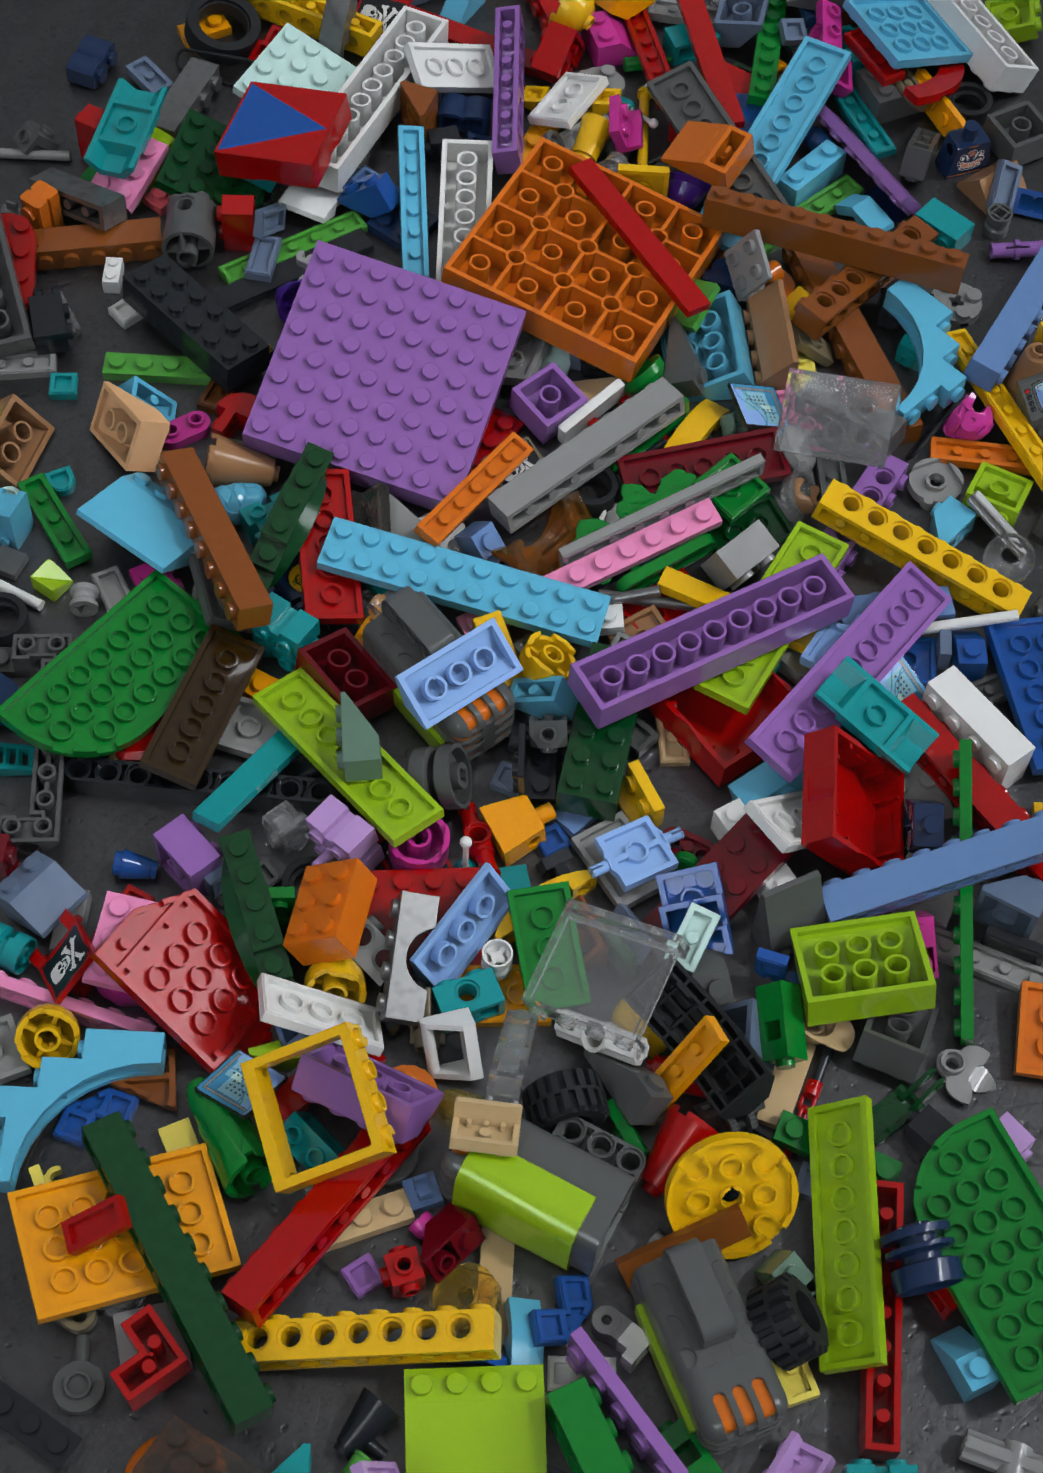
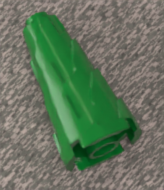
(231, 1145)

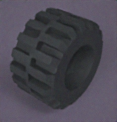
(565, 1096)
(787, 1321)

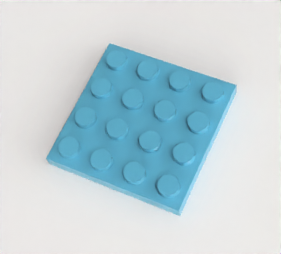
(908, 32)

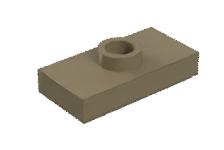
(816, 350)

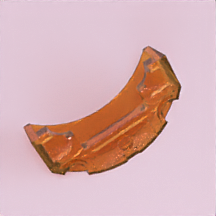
(560, 530)

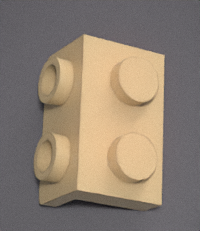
(486, 1126)

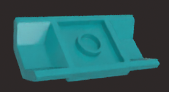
(124, 130)
(875, 715)

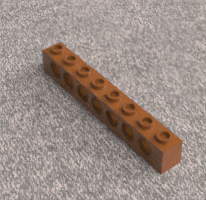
(849, 288)

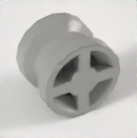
(84, 599)

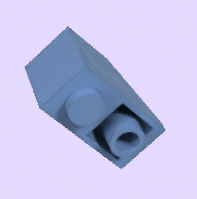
(480, 540)

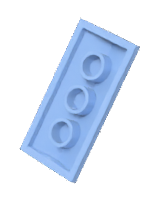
(457, 674)
(462, 929)

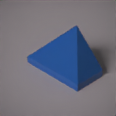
(1028, 203)

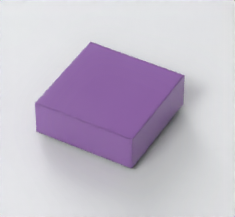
(362, 1276)

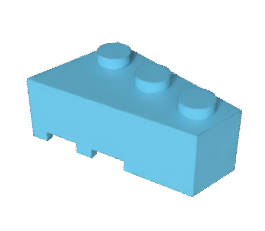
(15, 519)

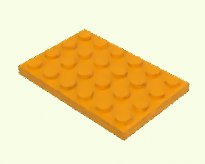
(114, 1270)

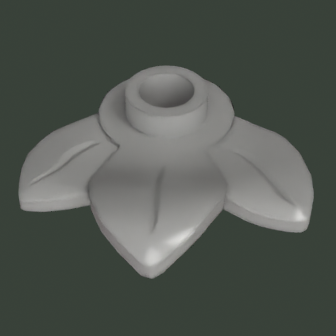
(969, 1074)

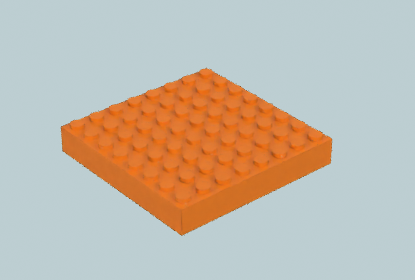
(570, 269)

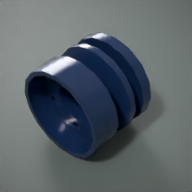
(922, 1258)

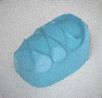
(239, 496)

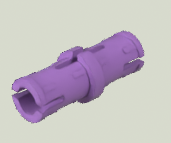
(1014, 249)

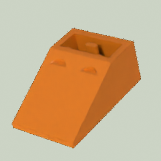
(710, 152)

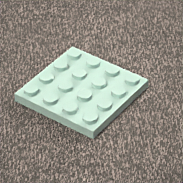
(296, 62)

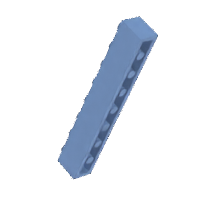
(1009, 330)
(935, 871)

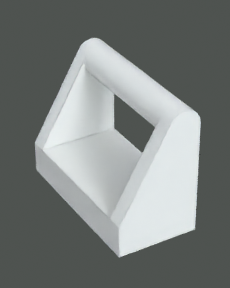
(458, 1020)

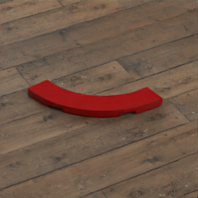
(942, 84)

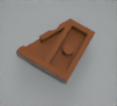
(154, 1089)

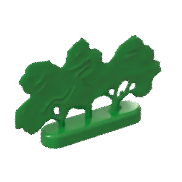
(636, 498)

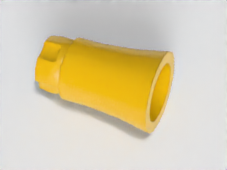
(591, 136)

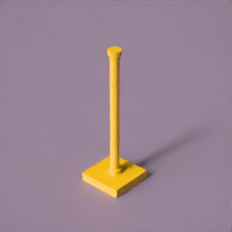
(650, 176)

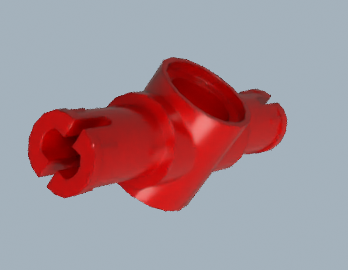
(480, 834)

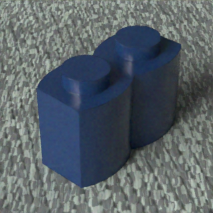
(91, 61)
(468, 113)

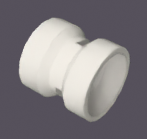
(497, 952)

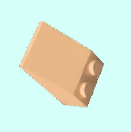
(129, 429)

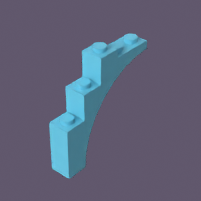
(926, 324)
(101, 1059)

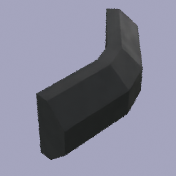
(737, 1076)

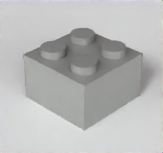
(741, 557)

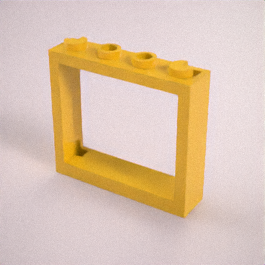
(270, 1122)

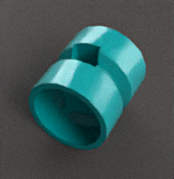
(15, 949)

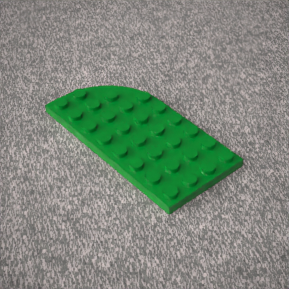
(113, 677)
(997, 1227)

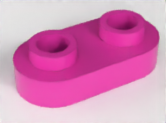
(187, 430)

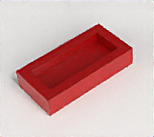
(96, 1225)

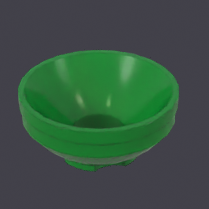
(649, 373)

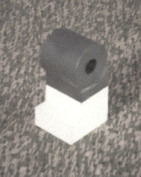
(621, 1333)

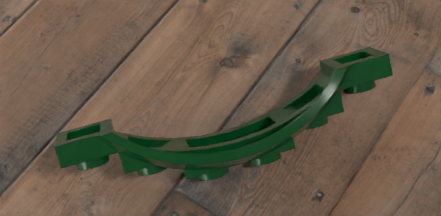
(292, 515)
(251, 910)

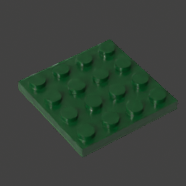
(193, 165)

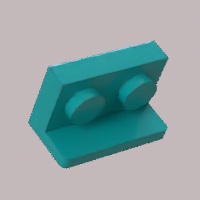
(310, 1140)

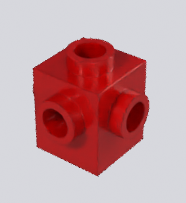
(403, 1282)

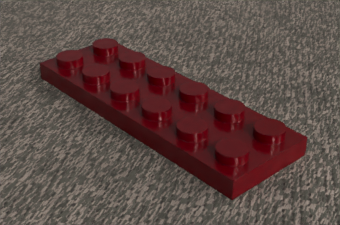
(700, 456)
(745, 863)

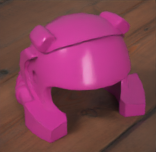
(966, 423)

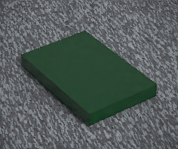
(767, 512)

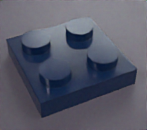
(388, 226)

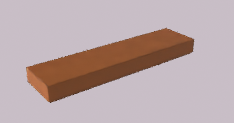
(725, 1226)

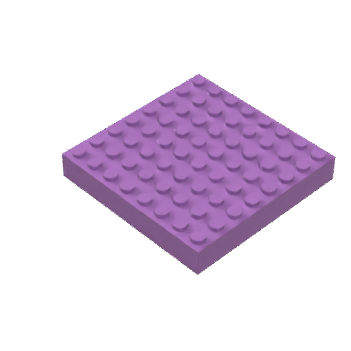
(384, 375)

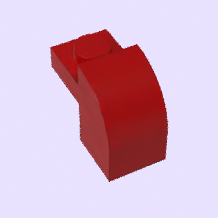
(232, 413)

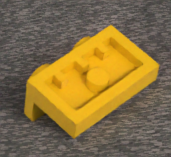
(639, 796)

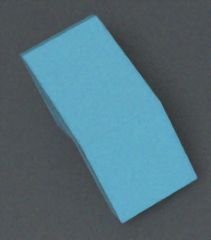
(864, 211)

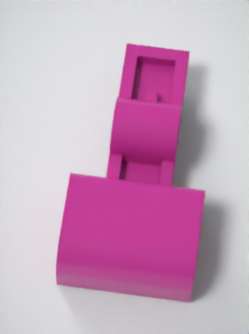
(829, 30)

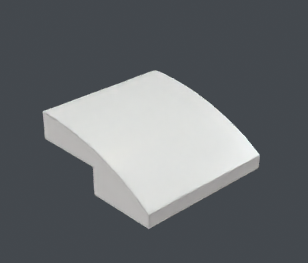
(312, 203)

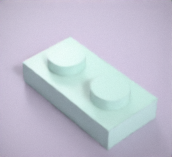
(697, 931)

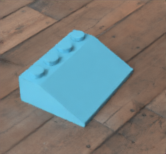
(721, 348)
(140, 520)

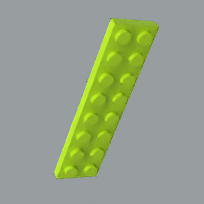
(744, 683)
(308, 720)
(847, 1234)

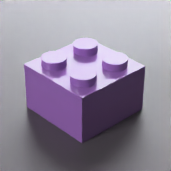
(546, 401)
(186, 853)

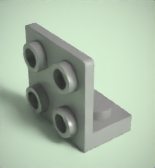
(748, 265)

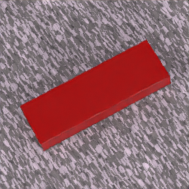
(872, 58)

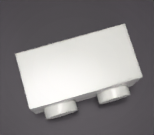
(113, 275)

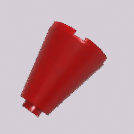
(674, 1138)

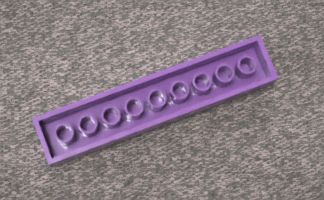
(709, 640)

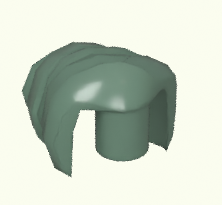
(732, 424)

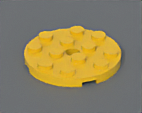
(738, 1162)

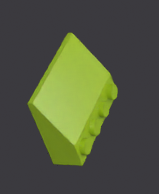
(863, 968)
(475, 1419)

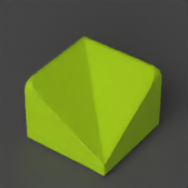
(51, 580)

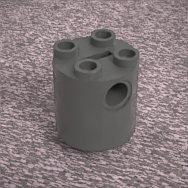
(190, 229)

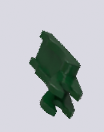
(894, 1109)

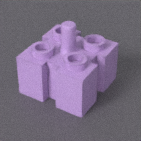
(342, 835)

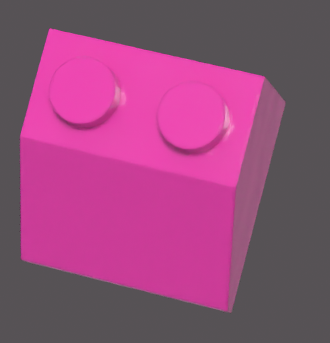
(607, 40)

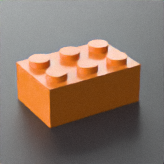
(330, 912)

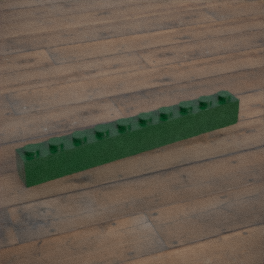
(179, 1275)

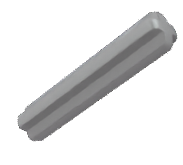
(990, 516)

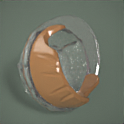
(799, 491)

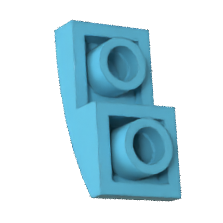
(519, 1341)

